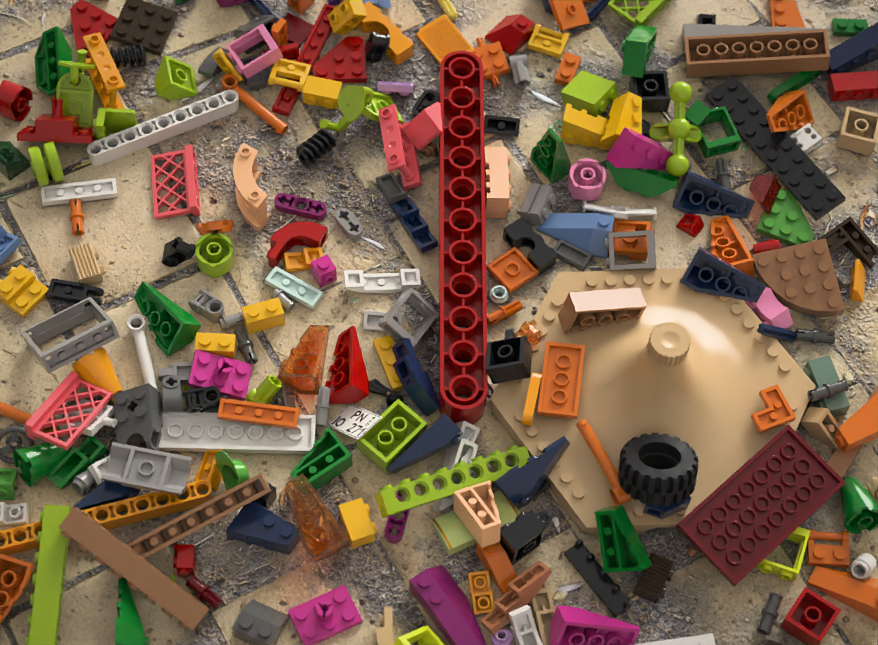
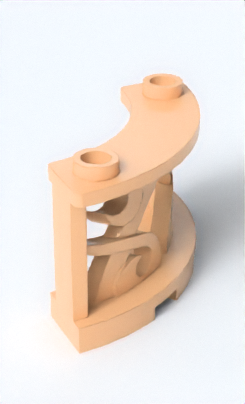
(249, 197)

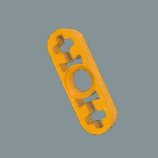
(531, 399)

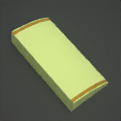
(455, 534)

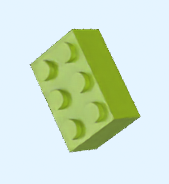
(392, 435)

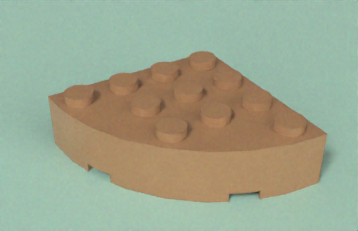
(802, 278)

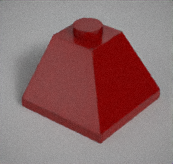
(512, 33)

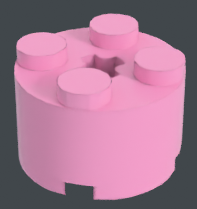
(586, 180)

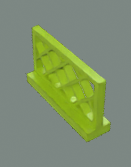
(645, 16)

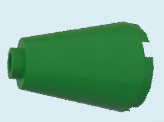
(38, 461)
(858, 507)

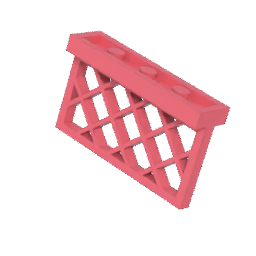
(191, 183)
(53, 406)

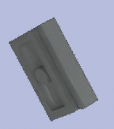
(258, 80)

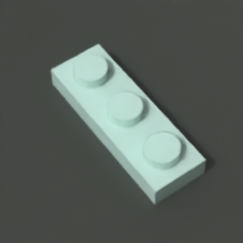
(294, 287)

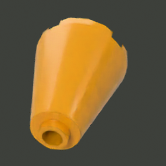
(98, 371)

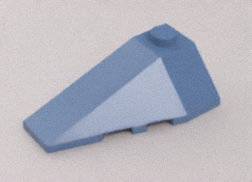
(580, 229)

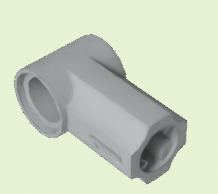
(519, 68)

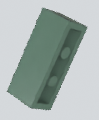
(823, 371)

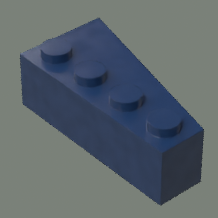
(855, 51)

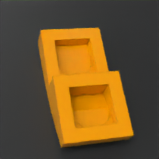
(301, 260)

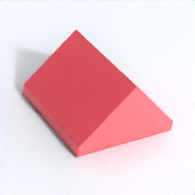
(425, 126)

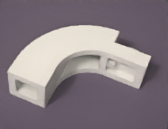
(523, 627)

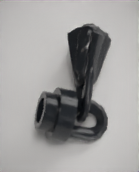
(378, 388)

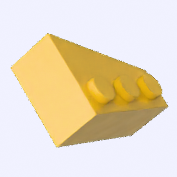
(624, 112)
(583, 128)

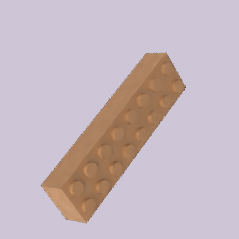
(756, 53)

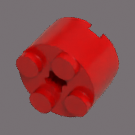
(14, 101)

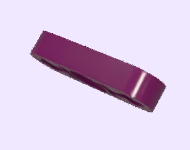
(315, 205)
(400, 529)

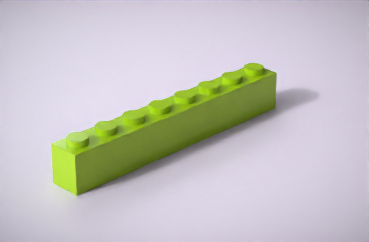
(49, 578)

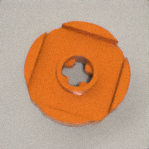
(220, 225)

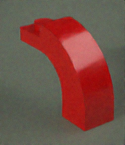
(295, 234)

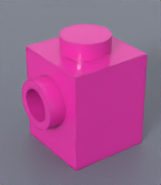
(323, 271)

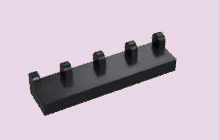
(598, 581)

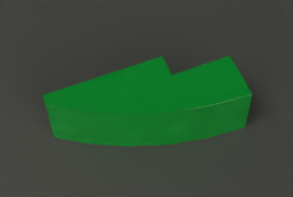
(77, 461)

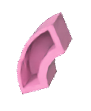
(770, 310)

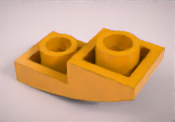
(480, 592)

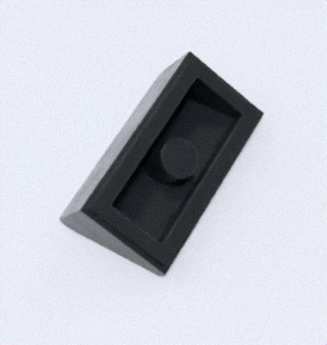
(501, 125)

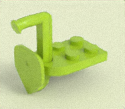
(80, 98)
(356, 101)

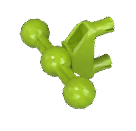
(677, 130)

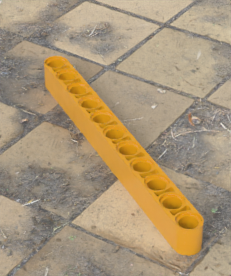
(112, 510)

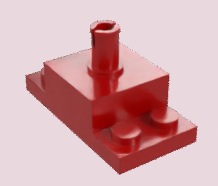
(57, 128)

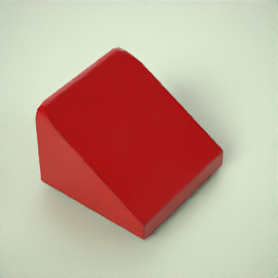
(691, 224)

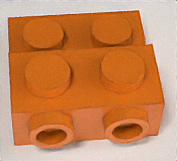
(632, 247)

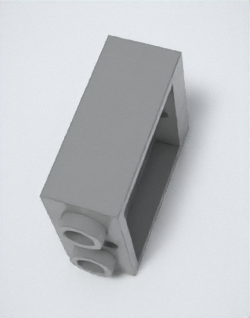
(609, 244)
(395, 330)

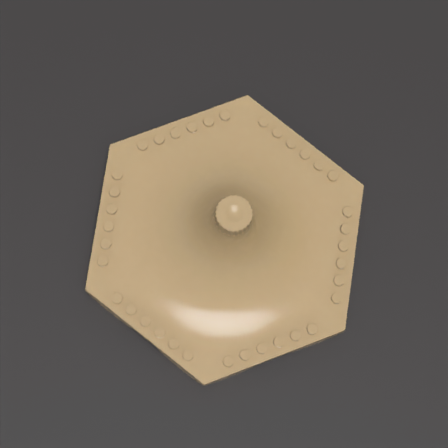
(676, 371)

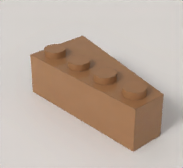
(600, 307)

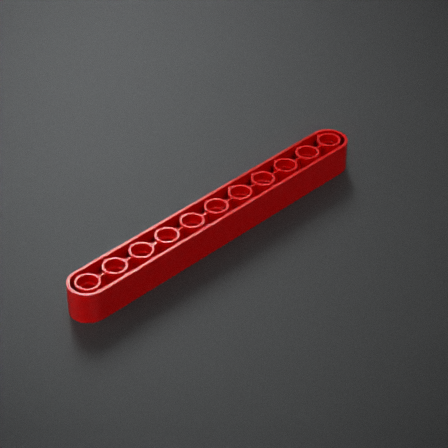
(462, 239)

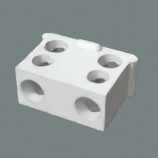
(807, 138)

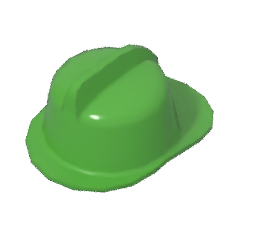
(232, 471)

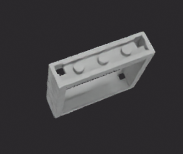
(75, 346)

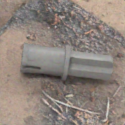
(322, 406)

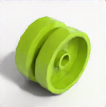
(46, 164)

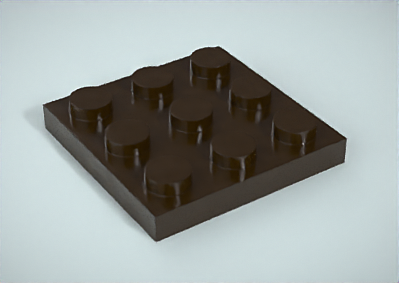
(145, 25)

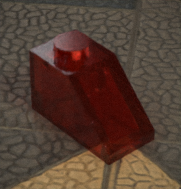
(765, 191)

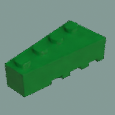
(637, 50)

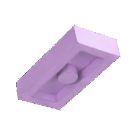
(389, 87)

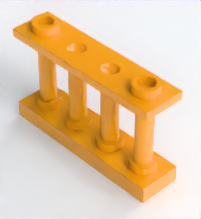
(105, 75)

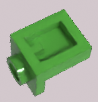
(7, 483)

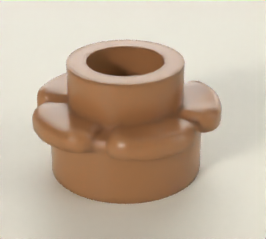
(429, 150)

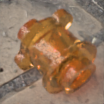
(530, 331)

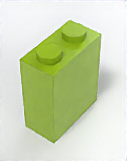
(589, 93)

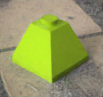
(175, 80)

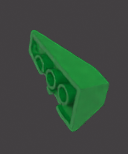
(551, 157)
(168, 321)

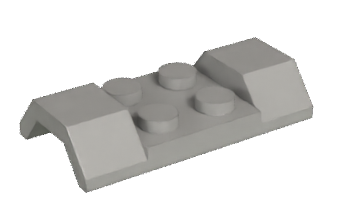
(148, 469)

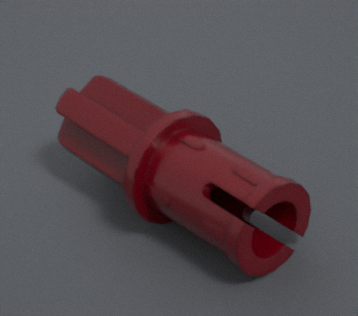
(204, 592)

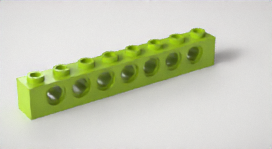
(390, 505)

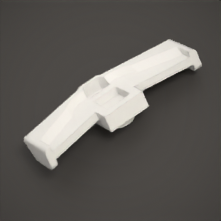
(619, 212)

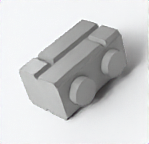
(537, 204)

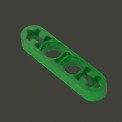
(794, 83)

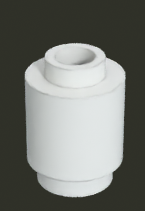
(863, 566)

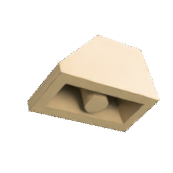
(820, 425)

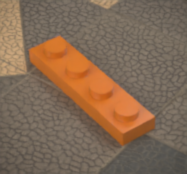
(258, 413)

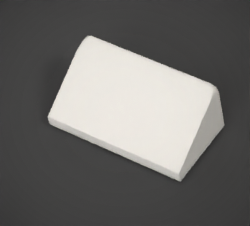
(373, 318)

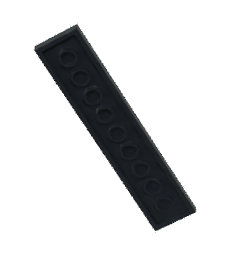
(777, 149)

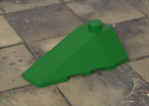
(128, 624)

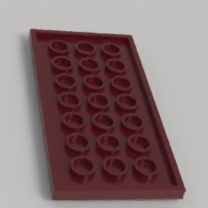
(760, 505)

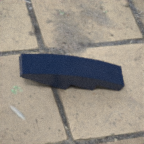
(414, 224)

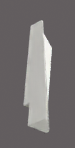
(463, 451)

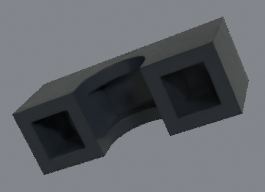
(522, 235)

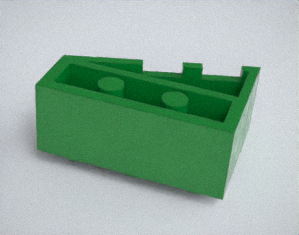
(324, 461)
(619, 541)

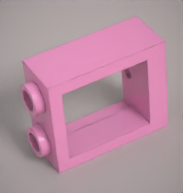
(247, 41)

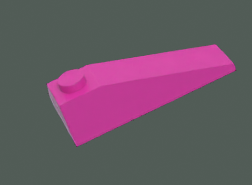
(584, 627)

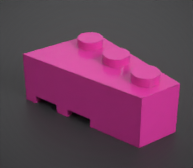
(638, 152)

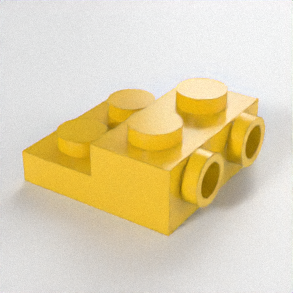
(21, 291)

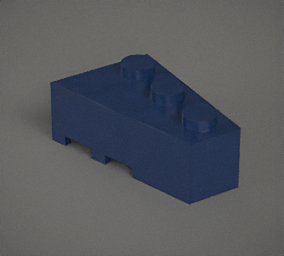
(263, 528)

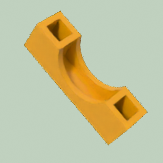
(400, 46)

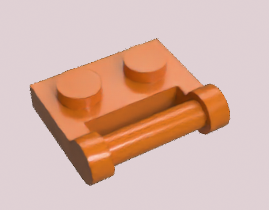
(828, 555)

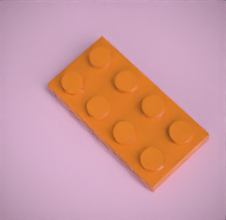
(561, 380)

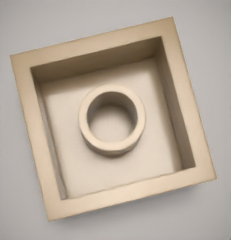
(858, 131)

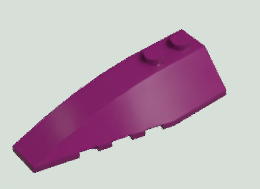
(446, 606)

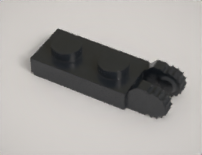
(72, 291)

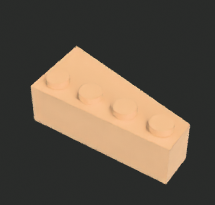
(497, 182)

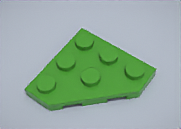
(786, 221)

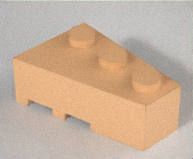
(479, 513)

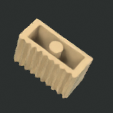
(85, 264)

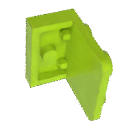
(113, 121)

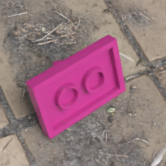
(222, 372)
(325, 616)

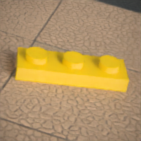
(387, 358)

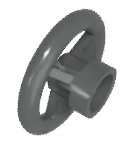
(13, 437)

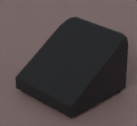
(706, 19)

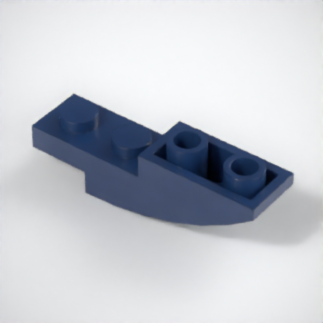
(414, 381)

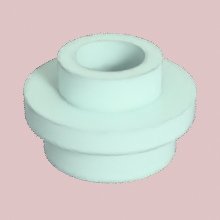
(498, 290)

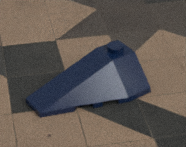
(702, 196)
(715, 276)
(434, 440)
(524, 482)

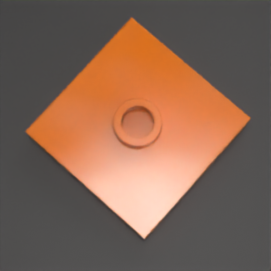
(569, 13)
(512, 270)

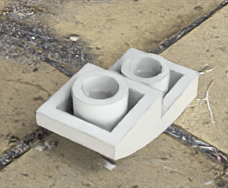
(14, 514)

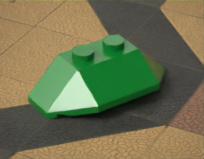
(49, 52)
(643, 181)

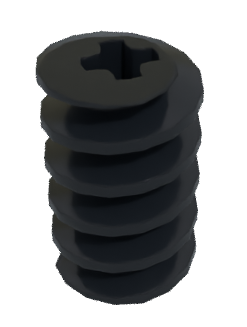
(126, 55)
(314, 146)

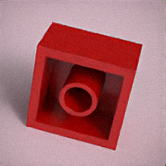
(810, 617)

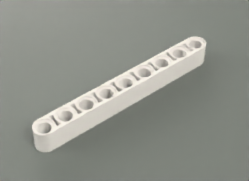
(152, 131)

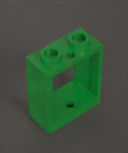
(723, 145)

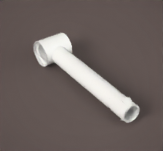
(142, 348)

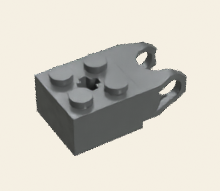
(139, 416)

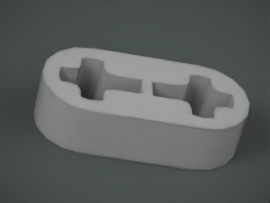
(351, 221)

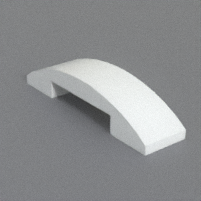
(382, 282)

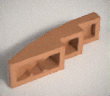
(520, 593)

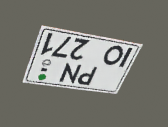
(354, 421)

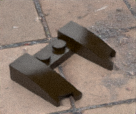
(853, 237)

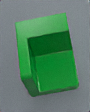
(698, 113)

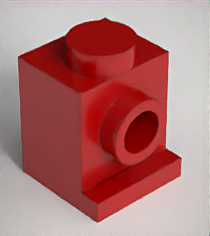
(184, 559)

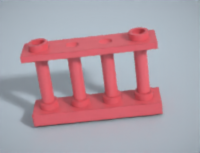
(399, 149)

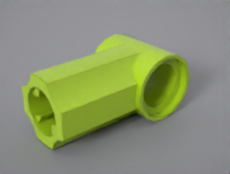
(265, 390)

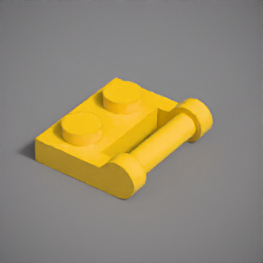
(548, 45)
(291, 70)

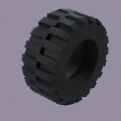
(658, 469)

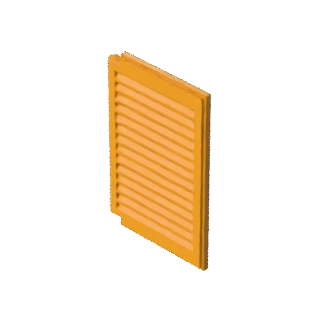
(443, 38)

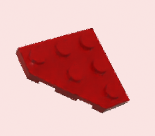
(90, 20)
(344, 62)

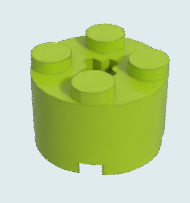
(214, 254)

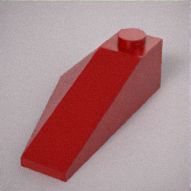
(348, 373)

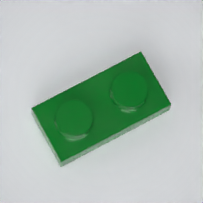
(848, 27)

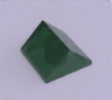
(12, 160)

